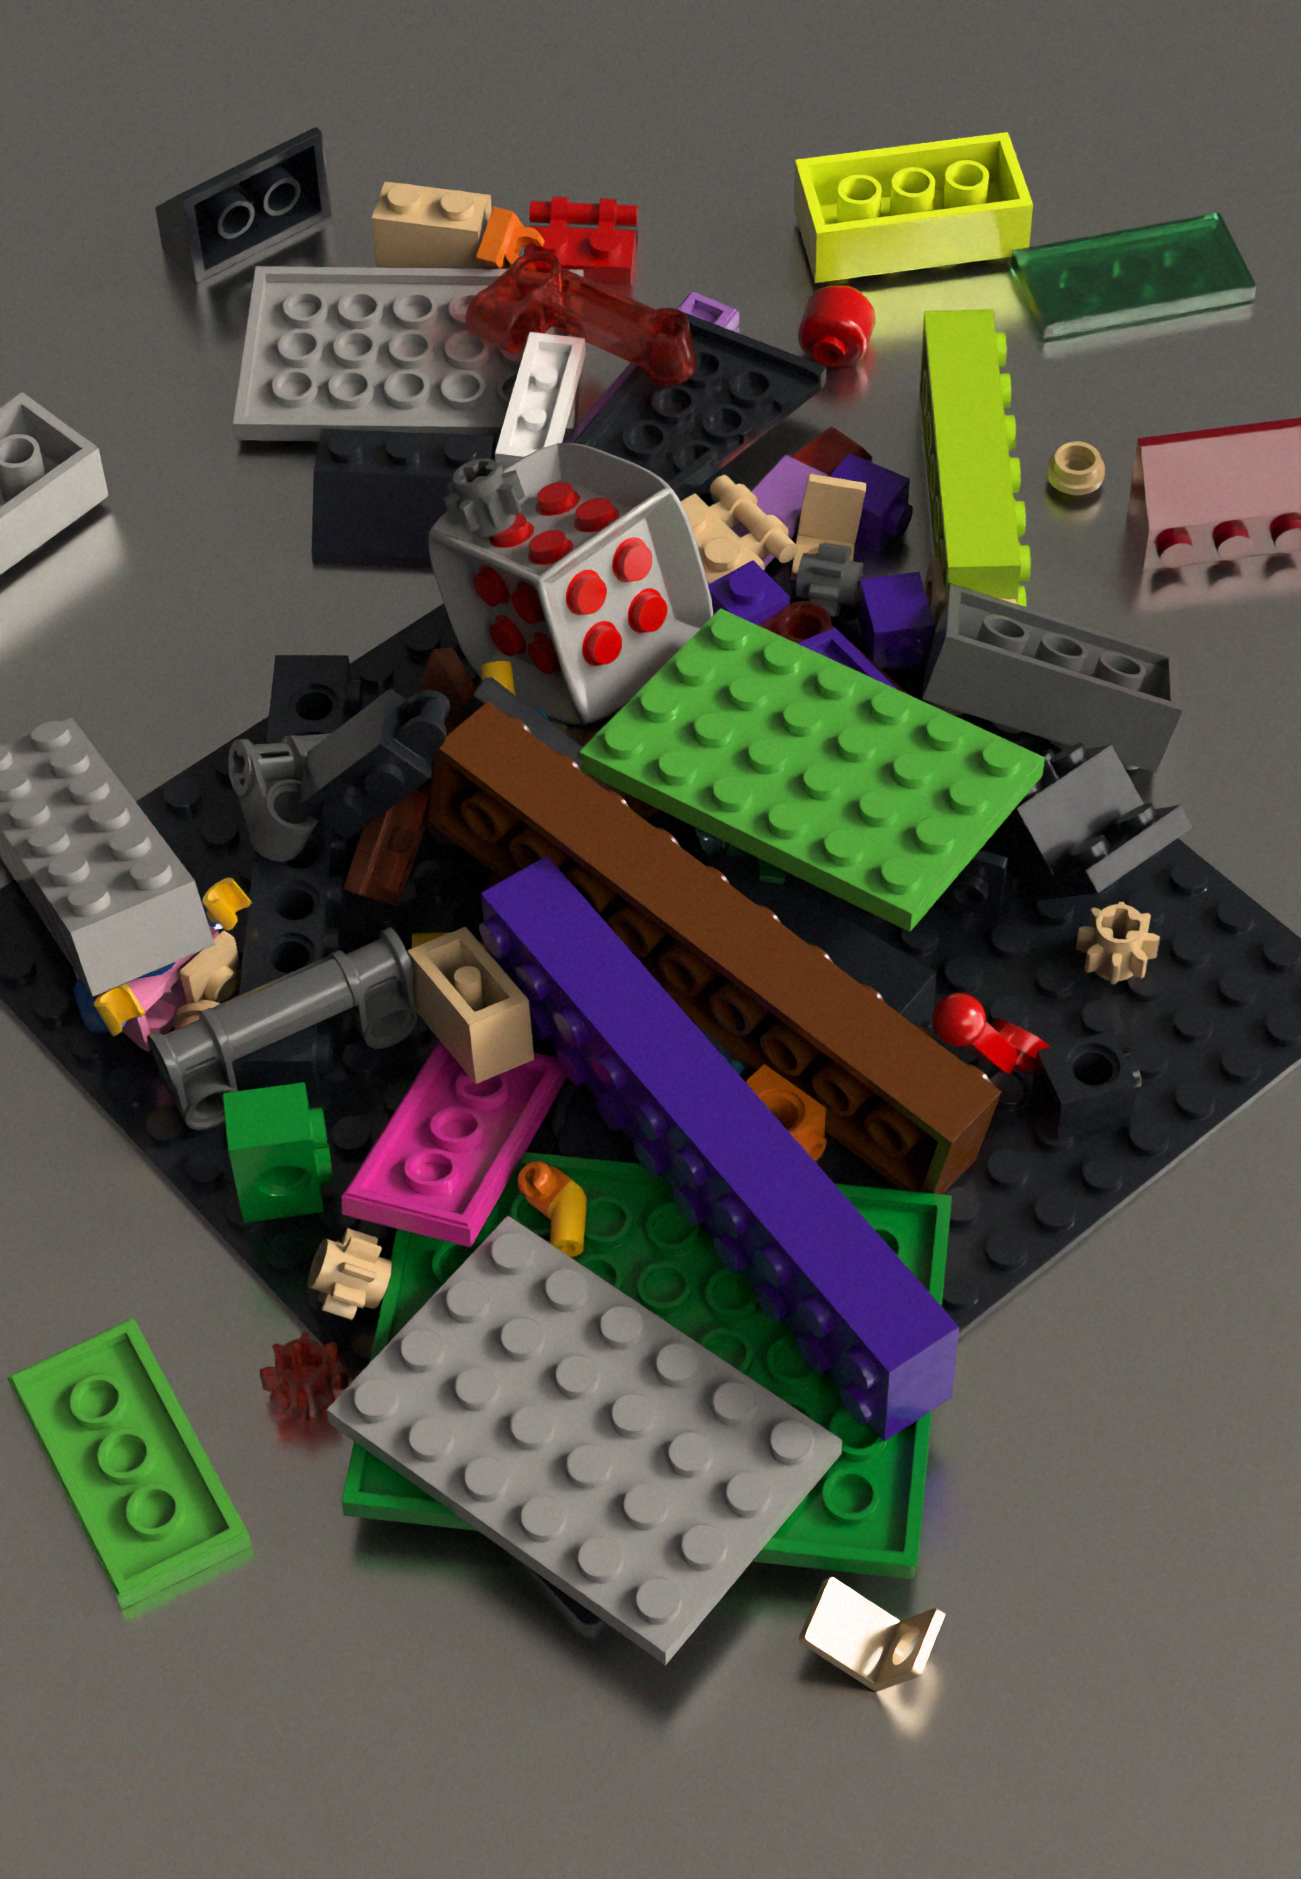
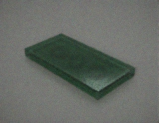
(1132, 275)

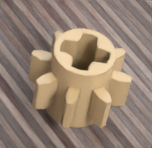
(1117, 942)
(349, 1274)

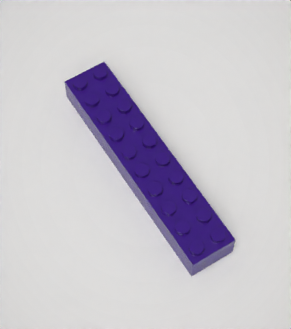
(722, 1154)

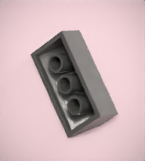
(1053, 678)

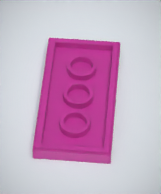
(452, 1147)

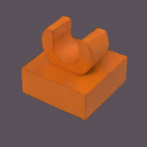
(504, 239)

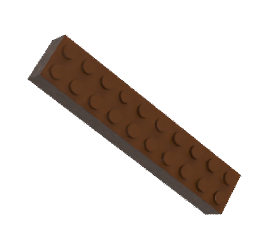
(717, 954)

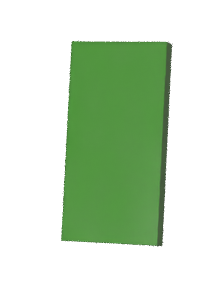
(128, 1463)

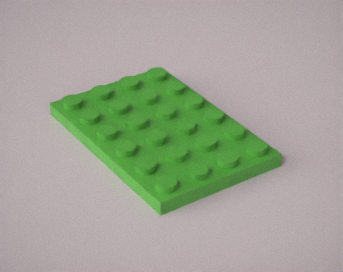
(813, 767)

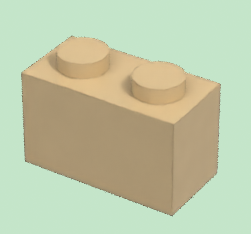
(428, 227)
(471, 1005)

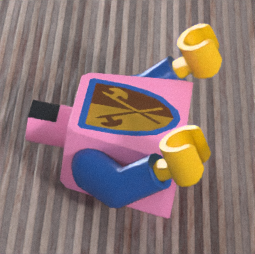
(153, 999)

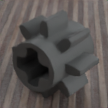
(484, 497)
(829, 578)

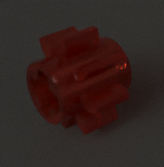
(300, 1360)

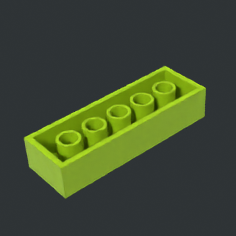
(968, 454)

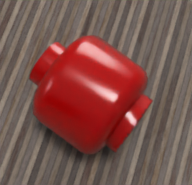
(839, 324)

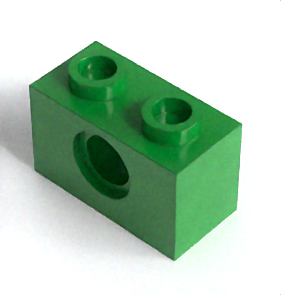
(277, 1151)

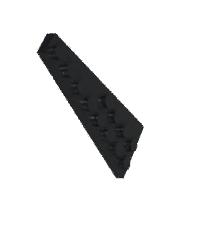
(710, 418)

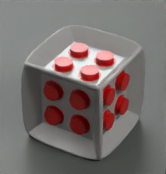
(581, 588)

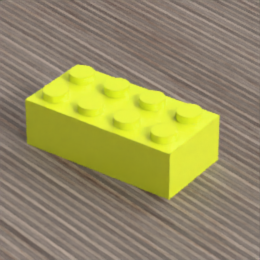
(912, 207)

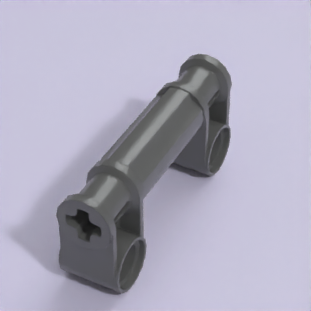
(269, 789)
(367, 983)

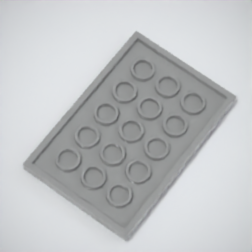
(371, 354)
(586, 1437)

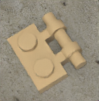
(719, 546)

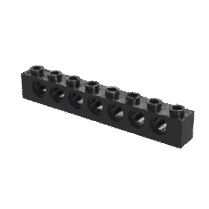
(298, 898)

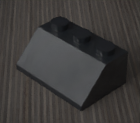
(247, 207)
(384, 492)

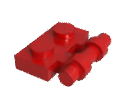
(601, 253)

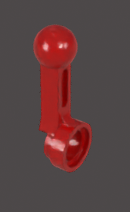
(961, 1022)

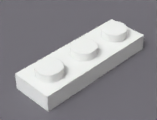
(541, 396)

